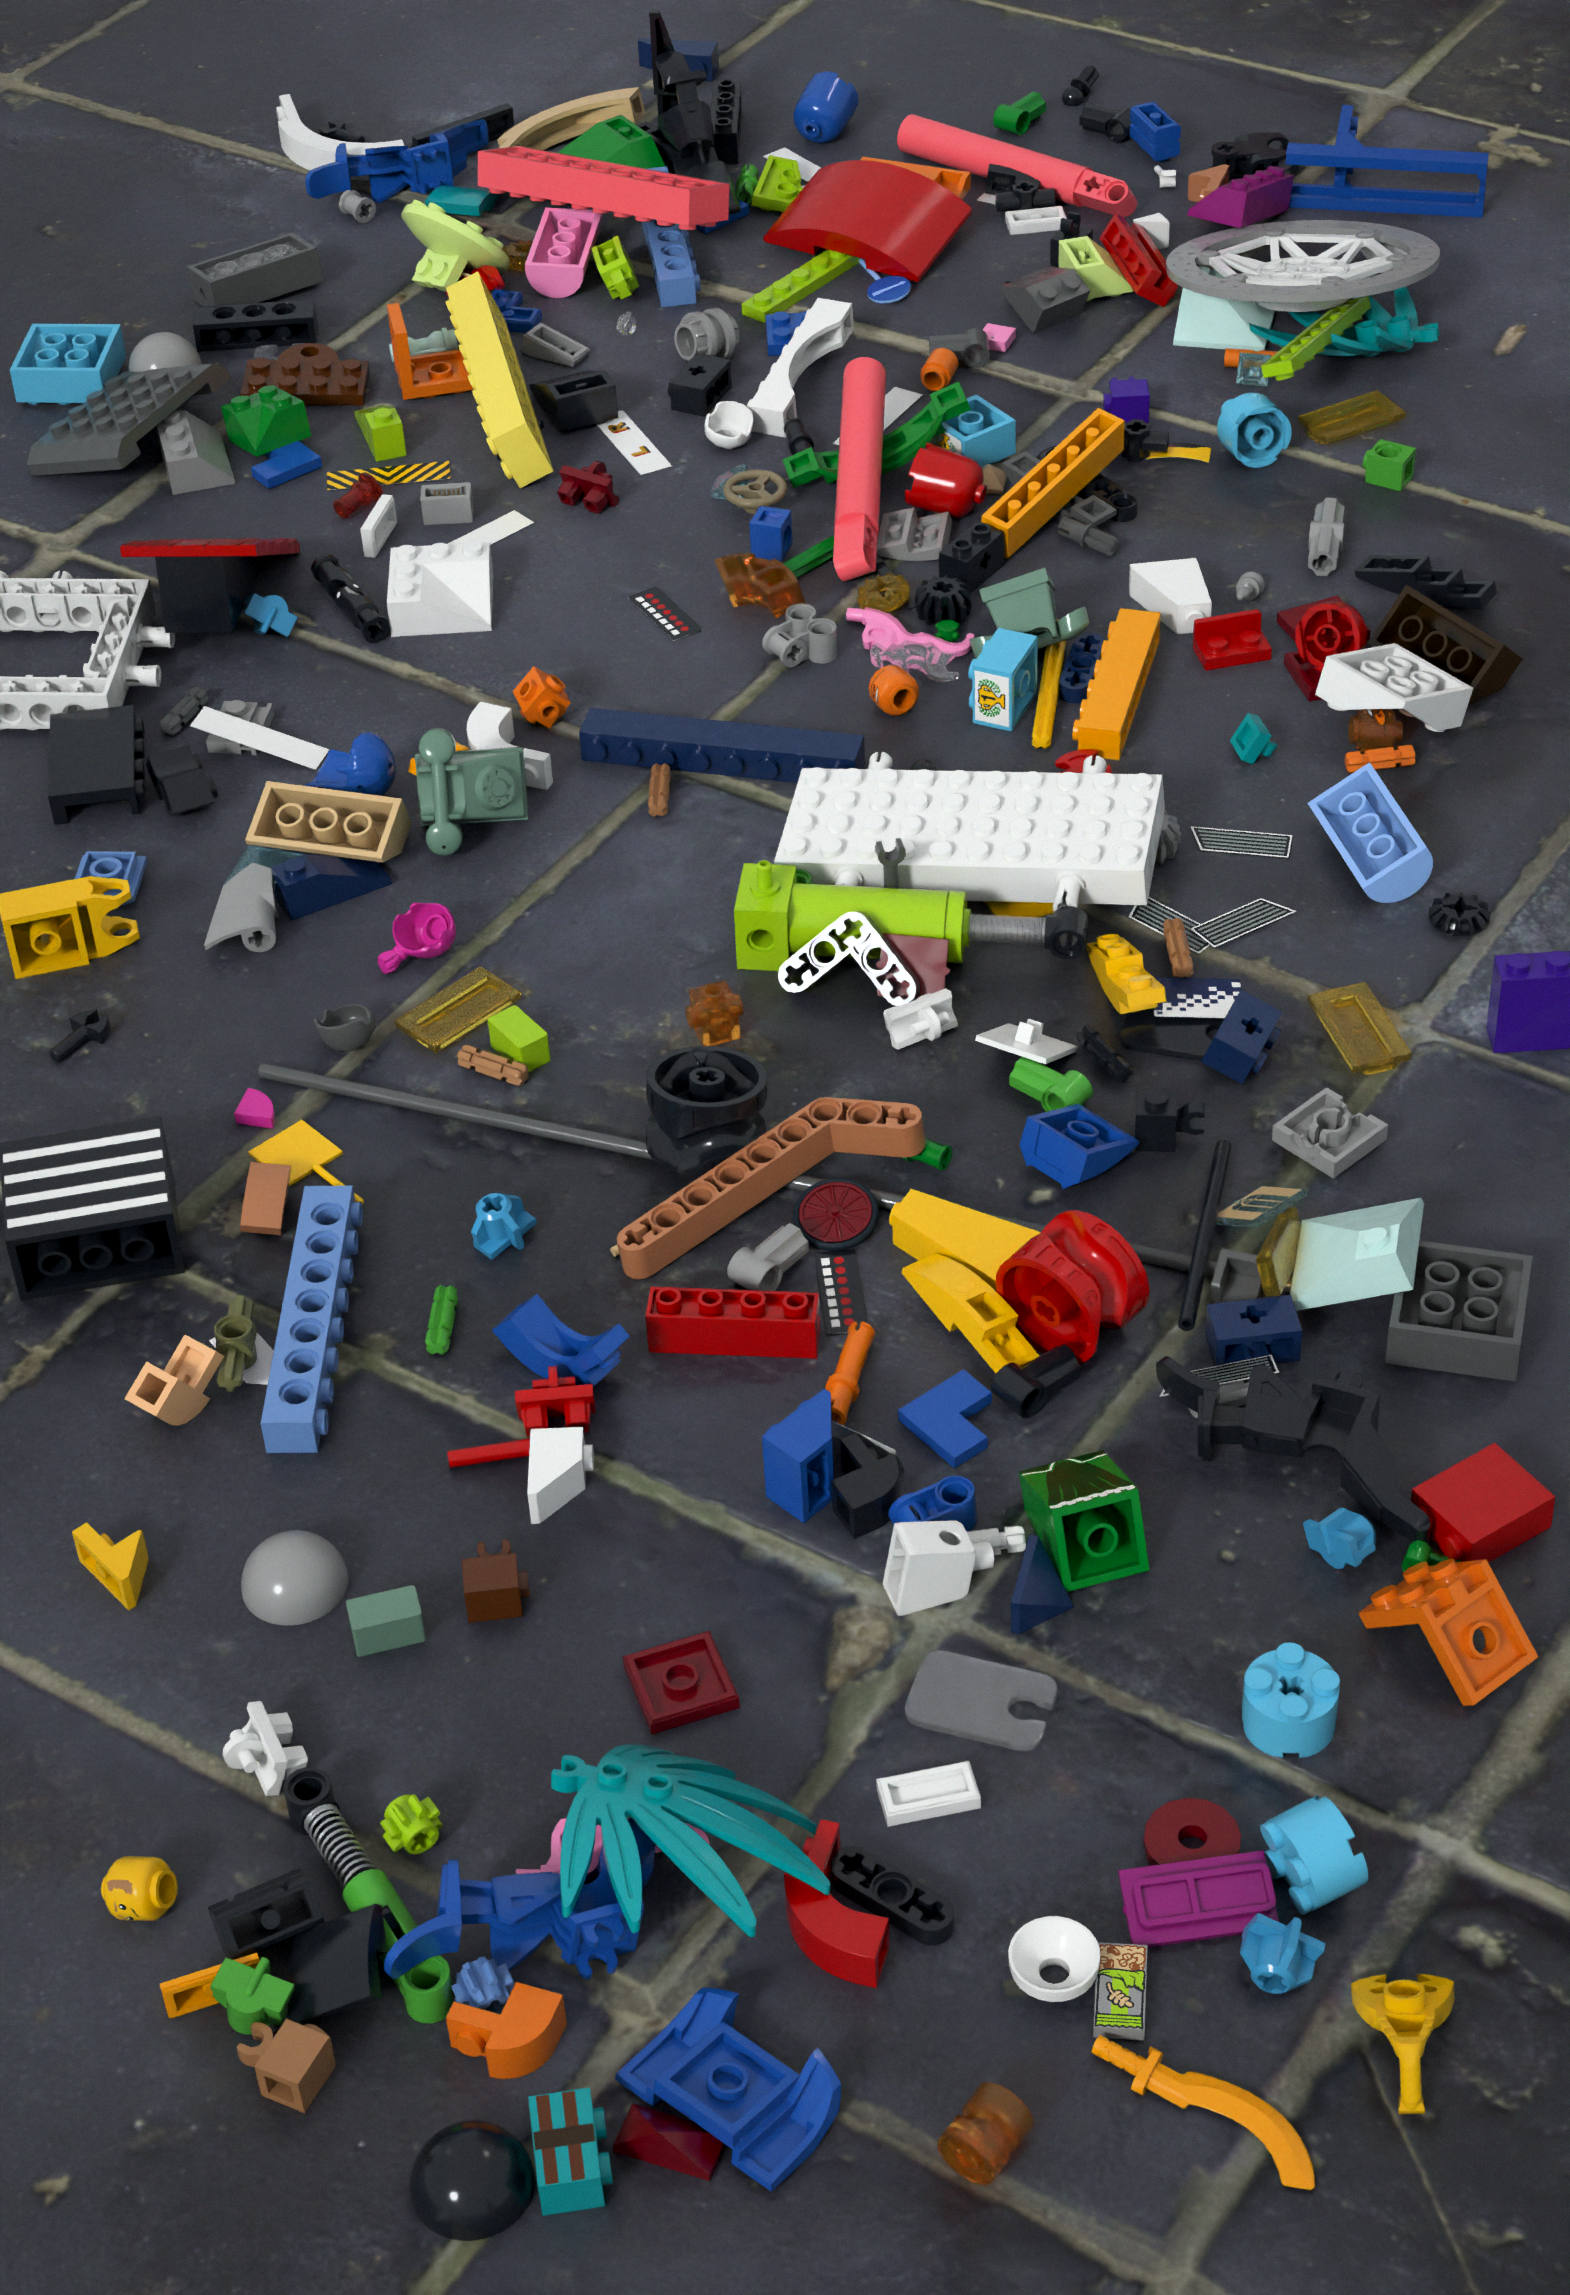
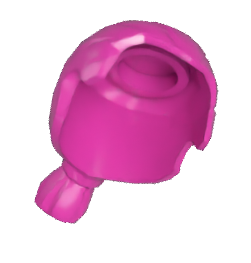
(420, 933)

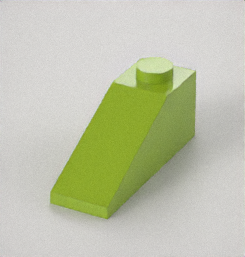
(382, 431)

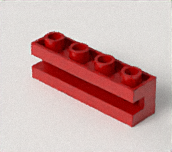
(1138, 260)
(733, 1322)

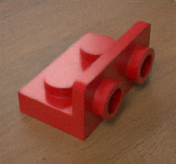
(1230, 640)

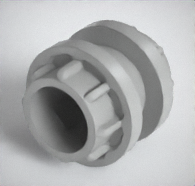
(707, 333)

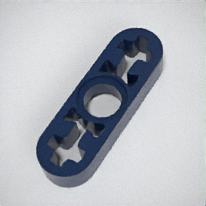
(1080, 658)

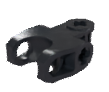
(1251, 153)

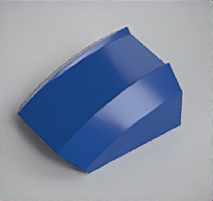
(1073, 1144)

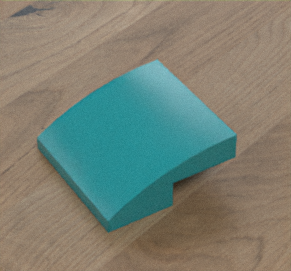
(462, 200)

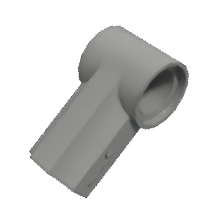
(765, 1265)

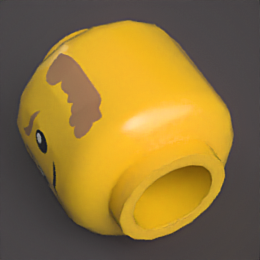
(139, 1888)

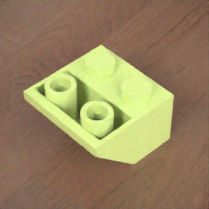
(1093, 266)

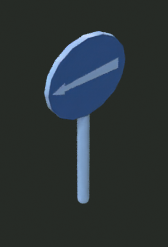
(888, 288)

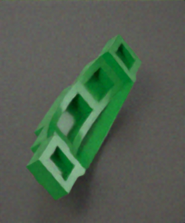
(898, 445)

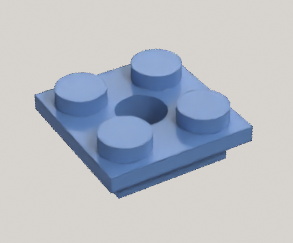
(114, 865)

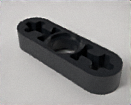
(900, 1914)

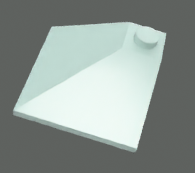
(1219, 322)
(1357, 1254)

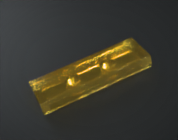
(1279, 1252)

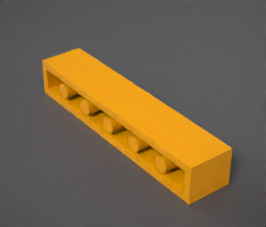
(1056, 479)
(1118, 683)

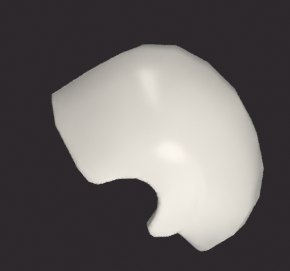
(729, 424)

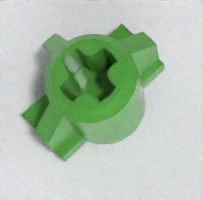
(251, 1994)

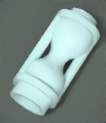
(436, 342)

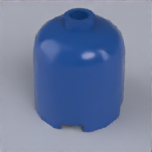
(825, 107)

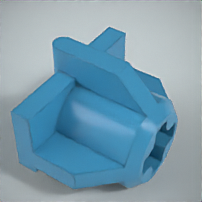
(269, 612)
(500, 1223)
(1341, 1538)
(1279, 1954)

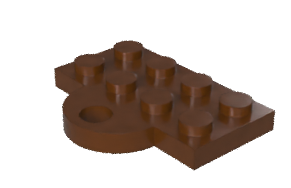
(310, 374)

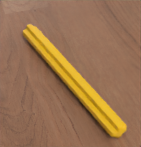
(1048, 695)

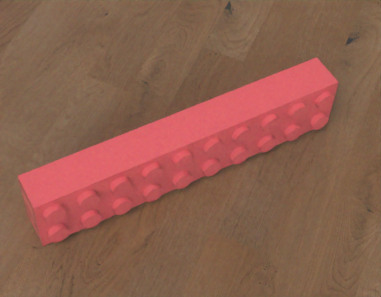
(604, 187)

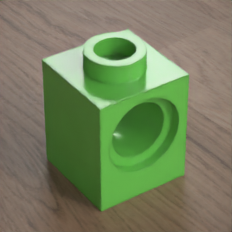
(1389, 465)

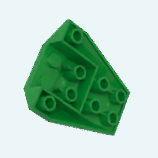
(617, 142)

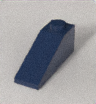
(698, 55)
(319, 882)

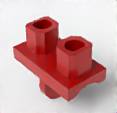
(555, 1398)

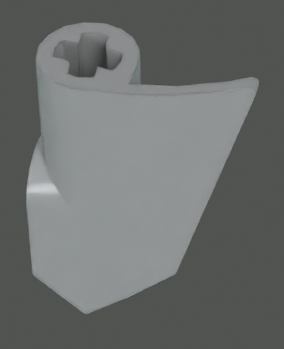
(246, 908)

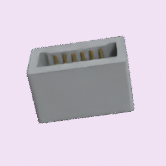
(447, 503)

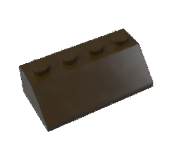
(1447, 643)

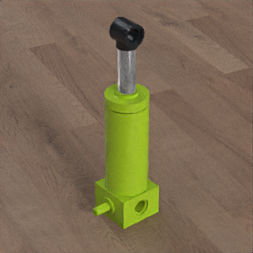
(781, 916)

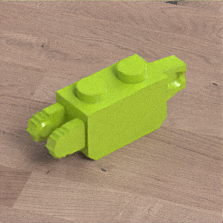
(615, 268)

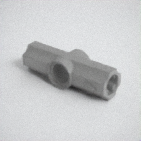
(1326, 537)

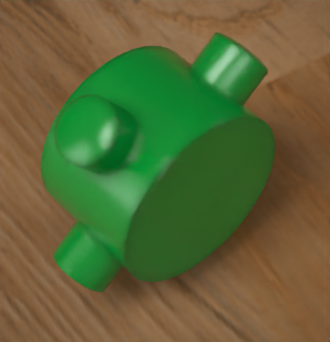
(948, 630)

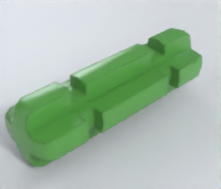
(441, 1319)

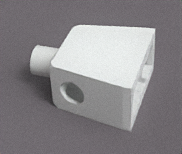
(931, 1564)

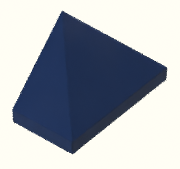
(1038, 1590)

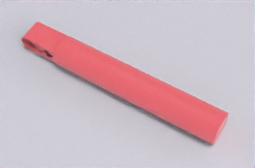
(974, 153)
(859, 468)

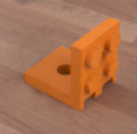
(427, 373)
(1449, 1606)

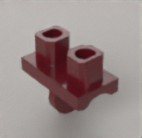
(589, 483)

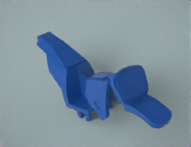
(397, 166)
(524, 1914)

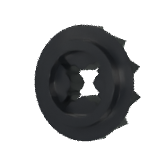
(1445, 919)

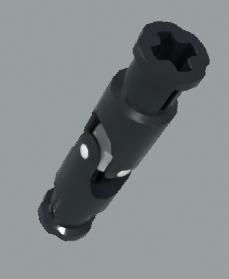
(349, 598)

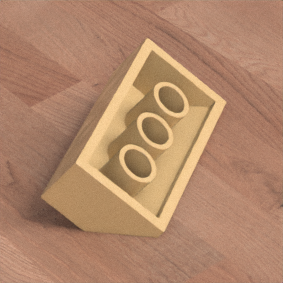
(329, 822)

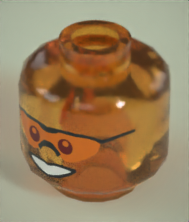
(1374, 729)

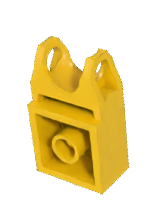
(64, 924)

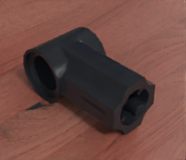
(1106, 121)
(1028, 1387)

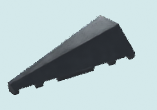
(660, 44)

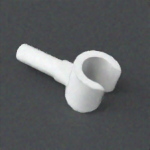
(1167, 177)

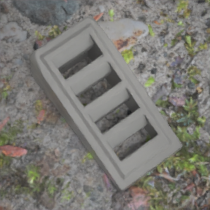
(552, 346)

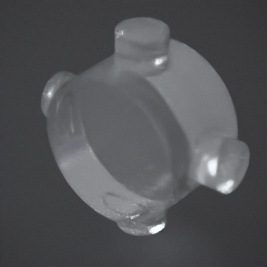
(626, 324)

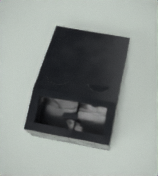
(578, 399)

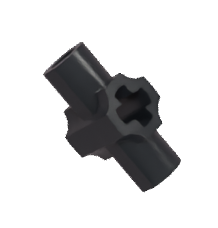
(1024, 196)
(1141, 441)

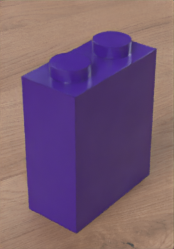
(1530, 1002)

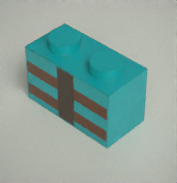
(567, 2152)

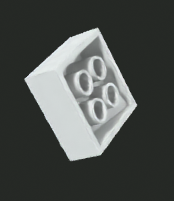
(440, 589)
(1394, 680)

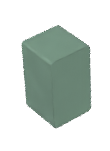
(385, 1620)

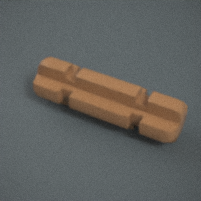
(659, 790)
(1178, 948)
(493, 1065)

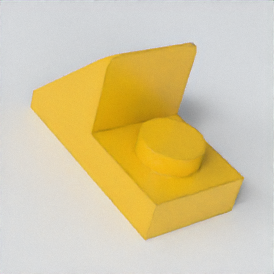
(116, 1566)

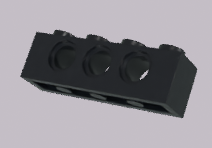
(727, 120)
(255, 325)

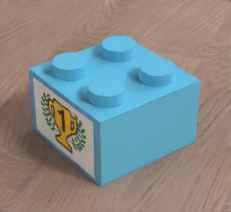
(980, 433)
(1004, 679)

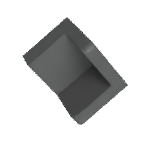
(1236, 1277)

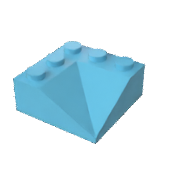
(66, 362)

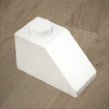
(556, 1469)

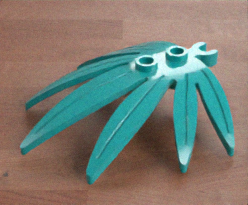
(1370, 337)
(657, 1794)

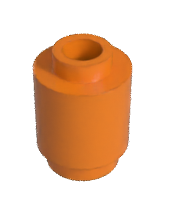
(939, 369)

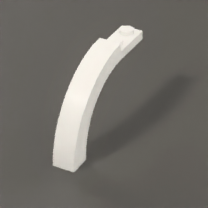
(310, 148)

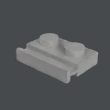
(247, 711)

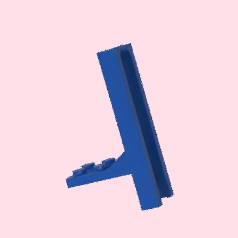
(1351, 154)

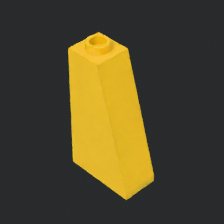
(972, 1238)

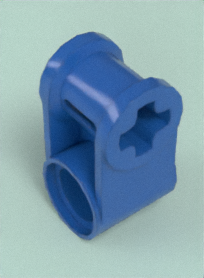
(943, 1501)

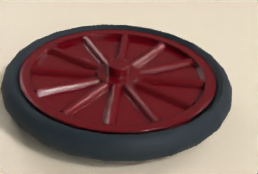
(836, 1213)

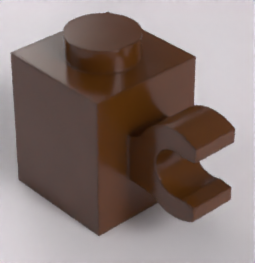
(494, 1585)

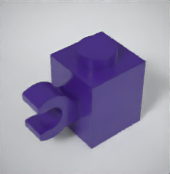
(1128, 399)

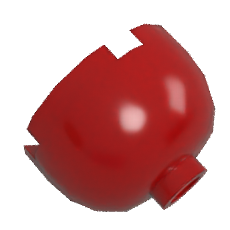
(1329, 630)

